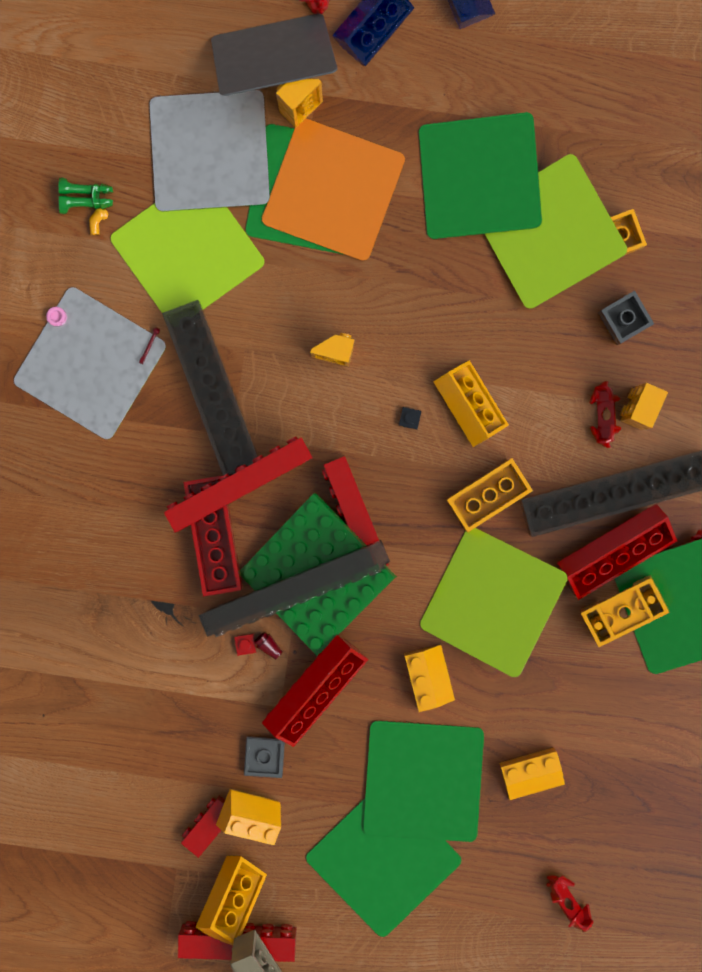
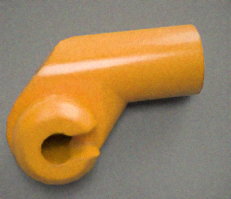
(95, 219)

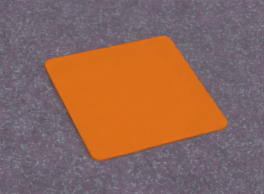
(333, 189)

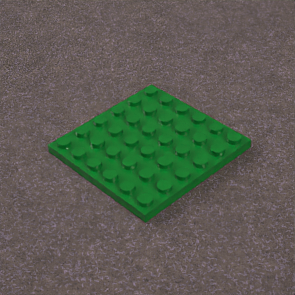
(304, 541)

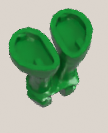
(67, 202)

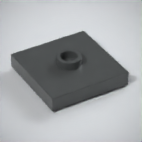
(264, 757)

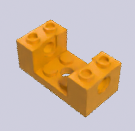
(642, 600)

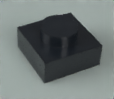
(410, 418)

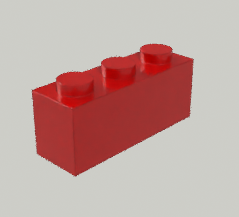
(205, 830)

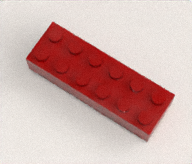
(349, 499)
(215, 546)
(617, 551)
(314, 691)
(198, 945)

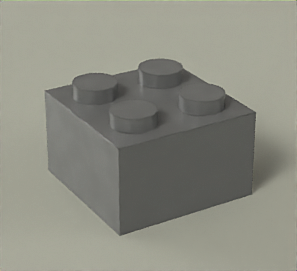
(625, 318)

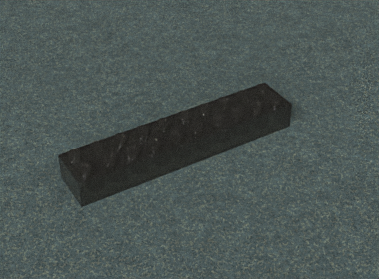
(210, 386)
(613, 494)
(295, 589)

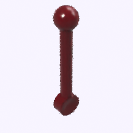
(156, 331)

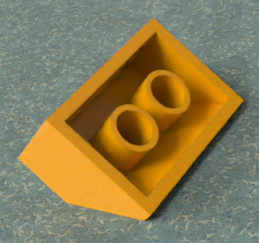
(335, 349)
(429, 677)
(532, 773)
(250, 817)

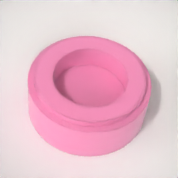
(56, 316)

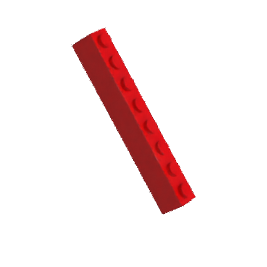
(237, 485)

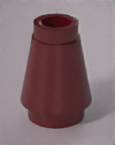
(268, 645)

